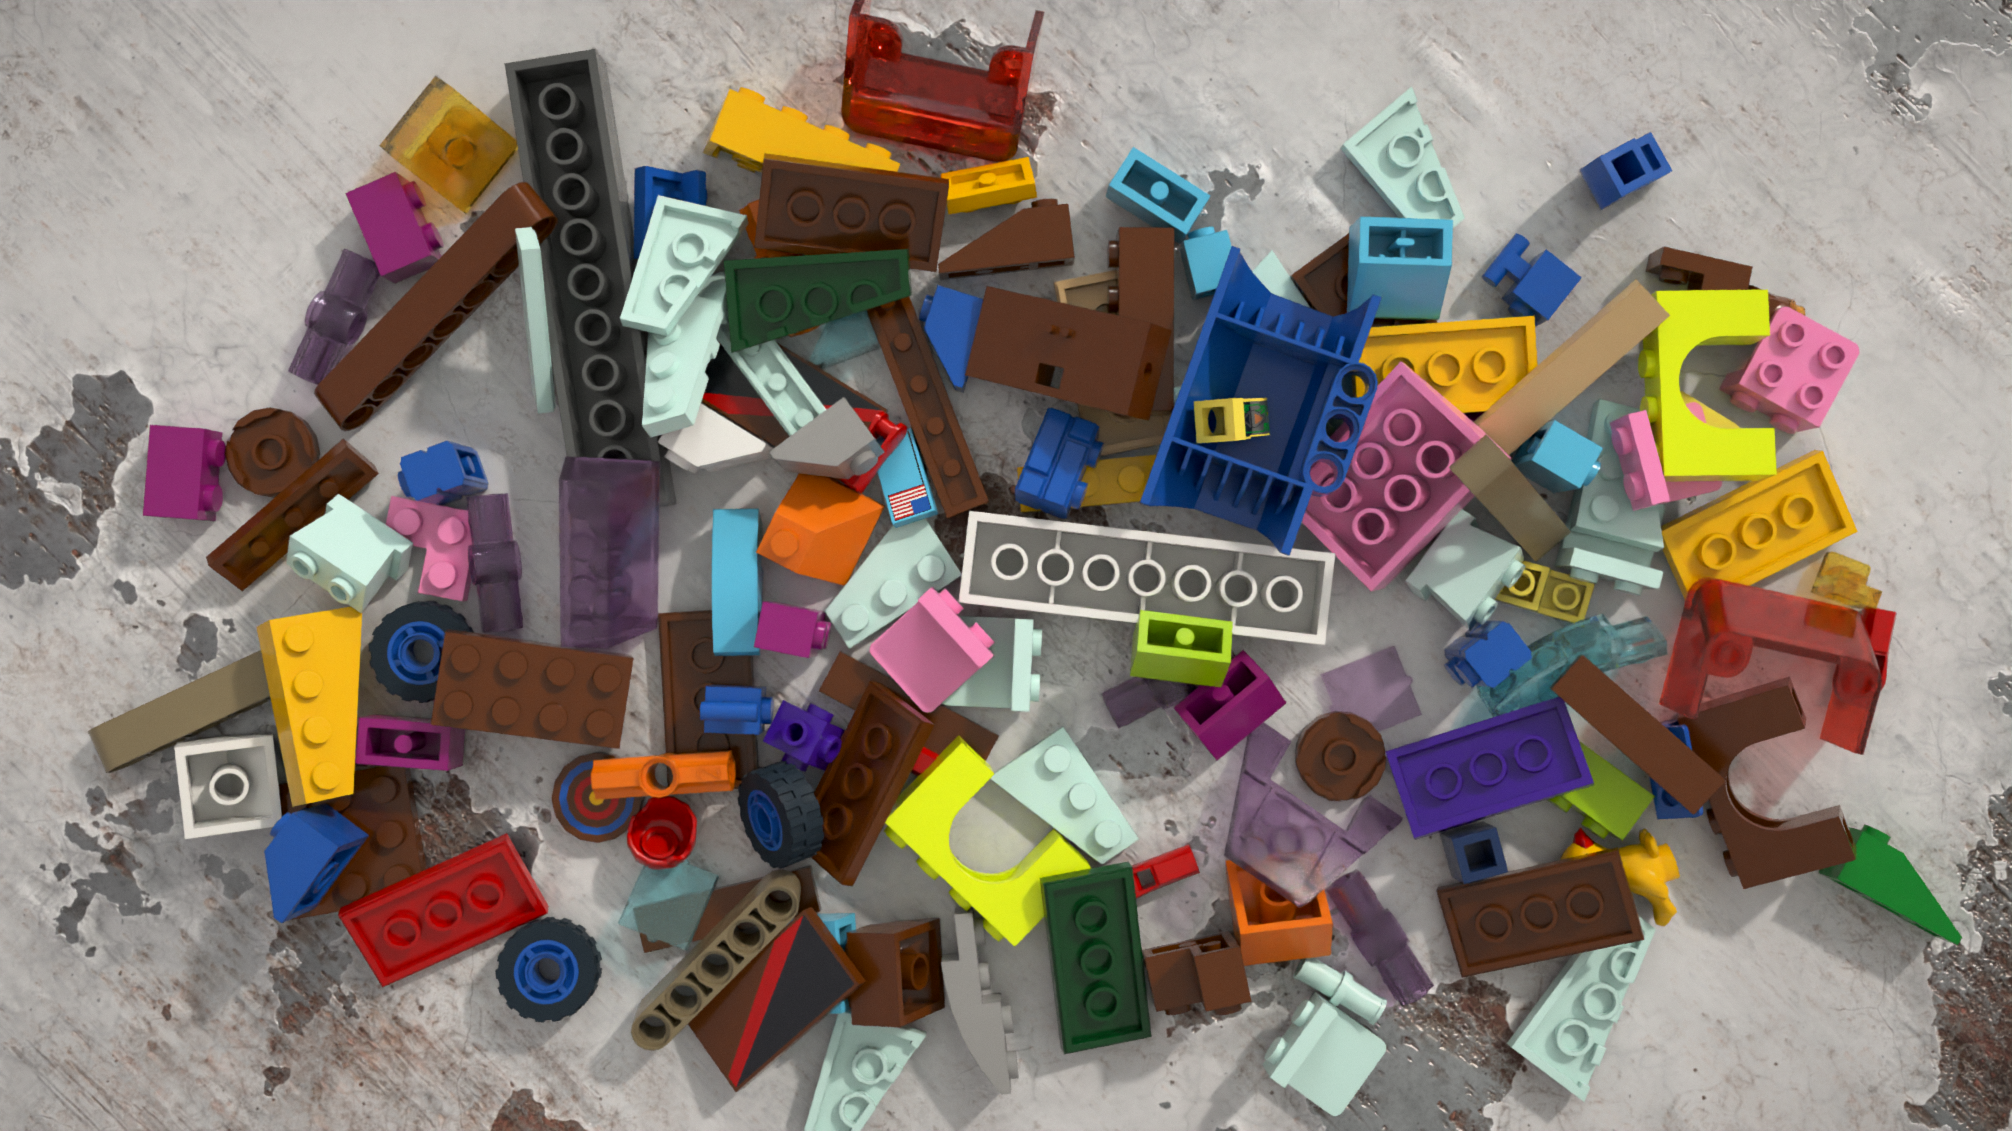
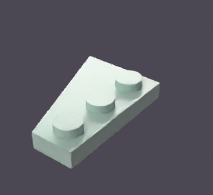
(1402, 164)
(676, 261)
(1603, 505)
(891, 581)
(1068, 795)
(858, 1072)

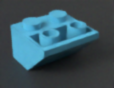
(1402, 263)

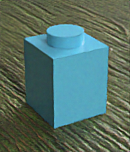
(1204, 260)

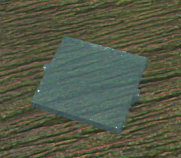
(669, 903)

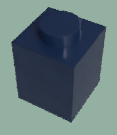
(1474, 852)

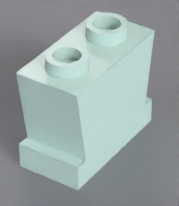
(348, 553)
(1467, 570)

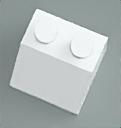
(713, 444)
(227, 784)

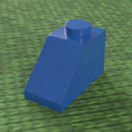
(951, 328)

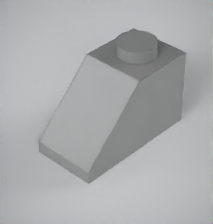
(830, 445)

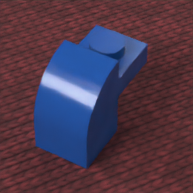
(1625, 170)

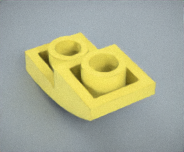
(1549, 593)

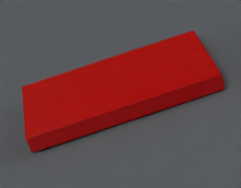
(443, 910)

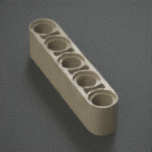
(1510, 498)
(181, 713)
(710, 979)

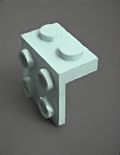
(1609, 560)
(1007, 676)
(1324, 1055)

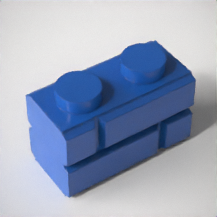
(1058, 463)
(442, 473)
(1486, 654)

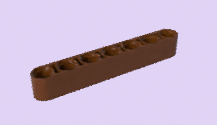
(433, 308)

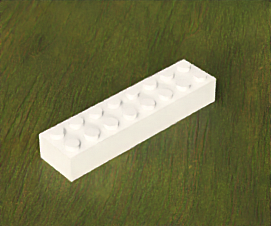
(1124, 571)

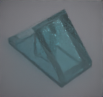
(844, 340)

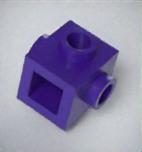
(805, 736)

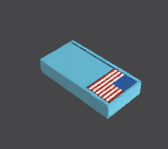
(906, 483)

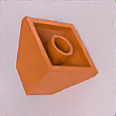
(820, 529)

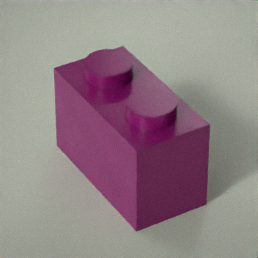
(396, 226)
(183, 473)
(792, 629)
(1231, 712)
(408, 743)

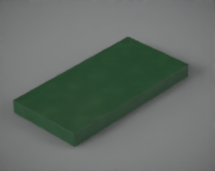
(1096, 957)

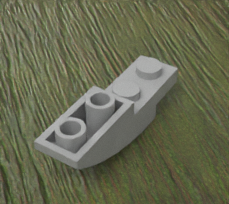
(978, 1016)

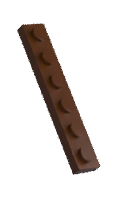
(928, 407)

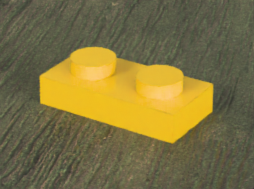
(990, 185)

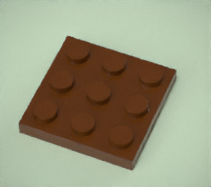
(386, 811)

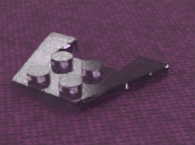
(1285, 838)

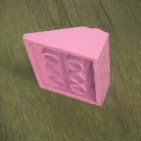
(1397, 481)

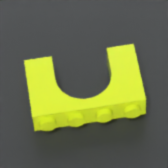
(1683, 442)
(923, 820)

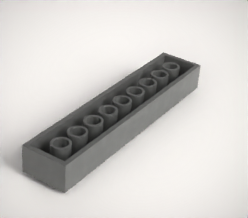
(588, 260)

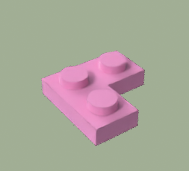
(445, 536)

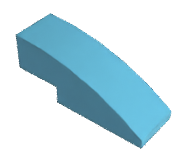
(736, 581)

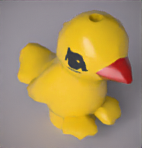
(1646, 868)

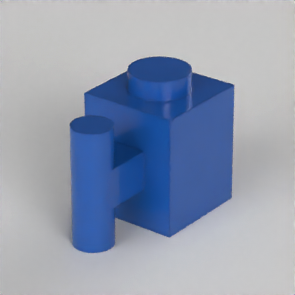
(1537, 286)
(736, 709)

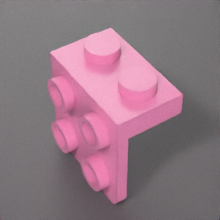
(1793, 372)
(1641, 464)
(932, 649)

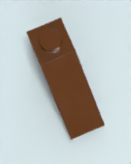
(1024, 242)

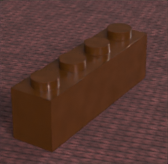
(1146, 291)

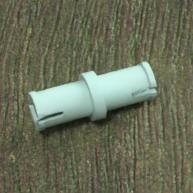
(1340, 989)

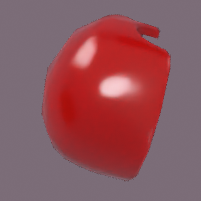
(662, 833)

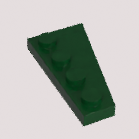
(800, 292)

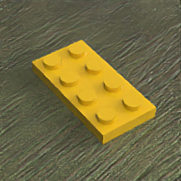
(1462, 360)
(1759, 526)

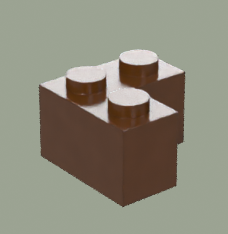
(1195, 972)

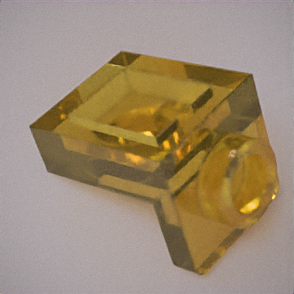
(1845, 582)

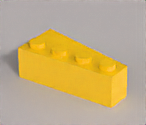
(751, 129)
(314, 698)

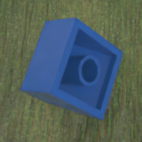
(308, 858)

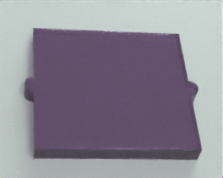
(1373, 689)

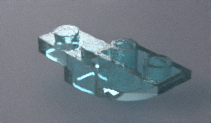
(1593, 637)

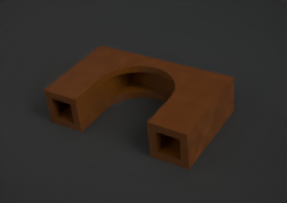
(1760, 846)

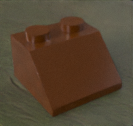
(900, 972)

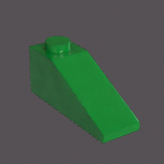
(1892, 883)

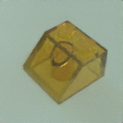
(450, 144)

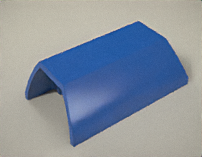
(1296, 360)

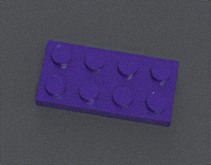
(1489, 768)

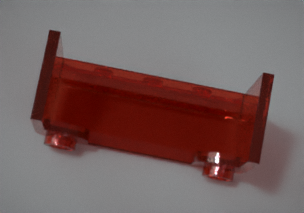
(931, 99)
(1729, 618)

